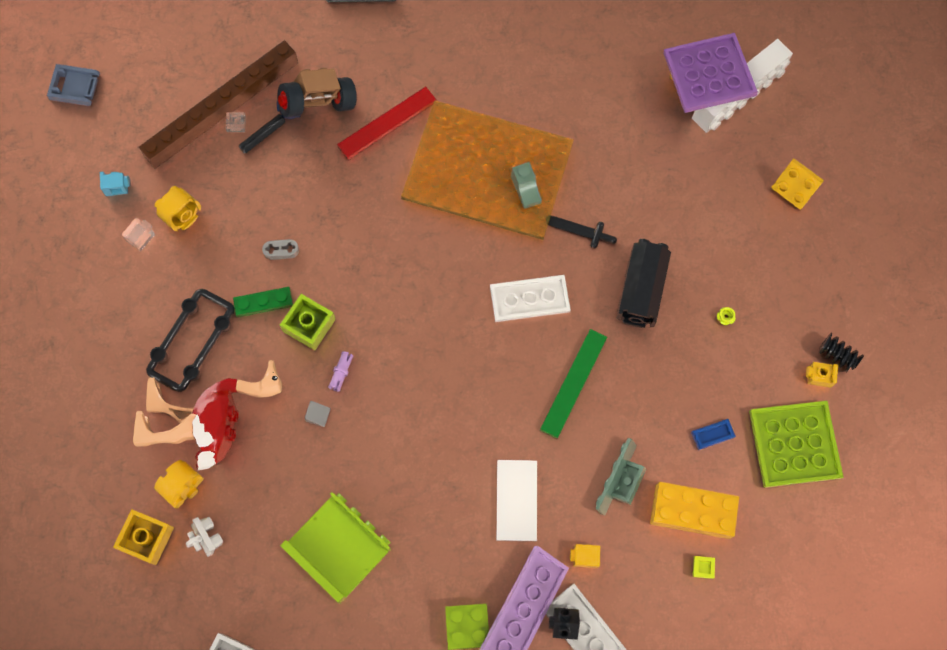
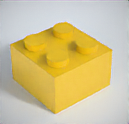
(143, 537)

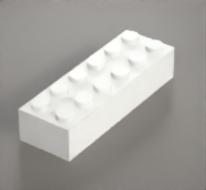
(763, 68)

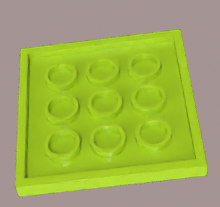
(795, 444)

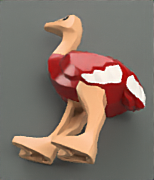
(209, 421)

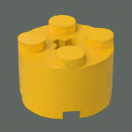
(177, 208)
(179, 483)

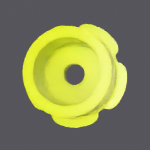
(726, 311)

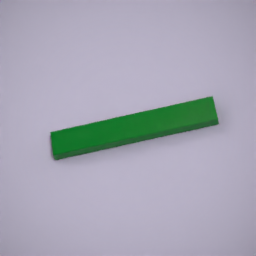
(573, 384)

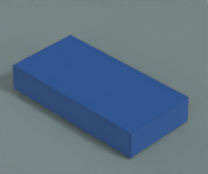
(713, 434)

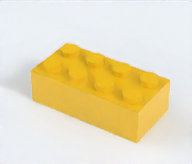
(694, 510)

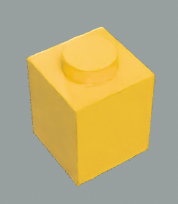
(585, 556)

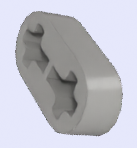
(278, 253)

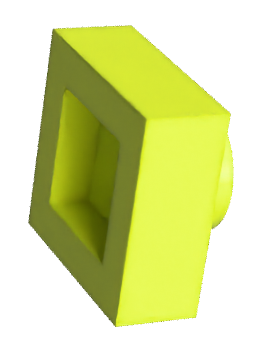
(703, 567)

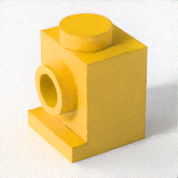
(816, 378)

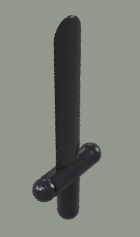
(594, 234)

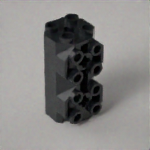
(644, 284)

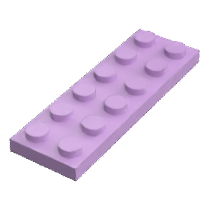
(526, 603)

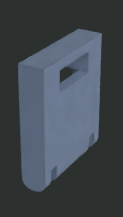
(77, 87)

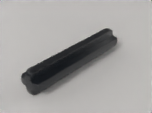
(262, 133)

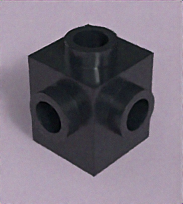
(565, 623)

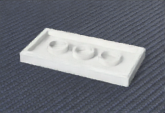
(530, 298)
(516, 500)
(593, 631)

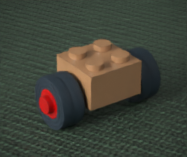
(316, 89)

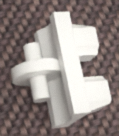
(200, 529)

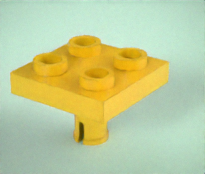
(797, 184)

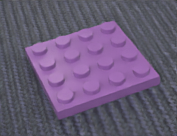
(710, 72)

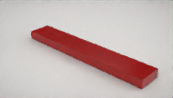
(386, 123)

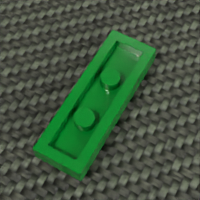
(263, 302)

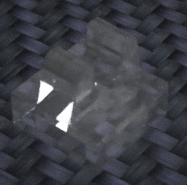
(235, 121)

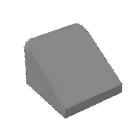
(317, 414)

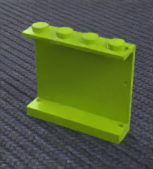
(337, 547)

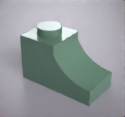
(526, 185)

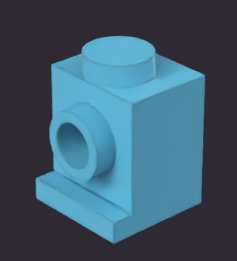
(114, 183)

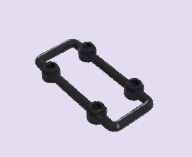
(190, 372)

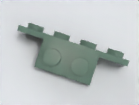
(623, 479)

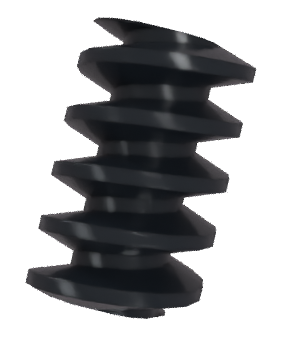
(840, 353)

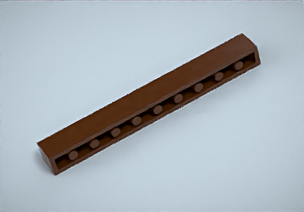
(214, 107)

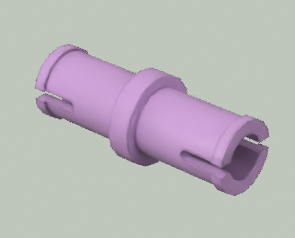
(340, 371)

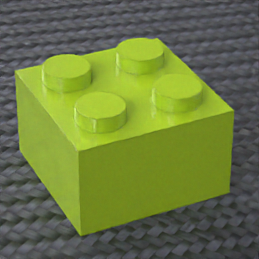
(307, 322)
(466, 626)

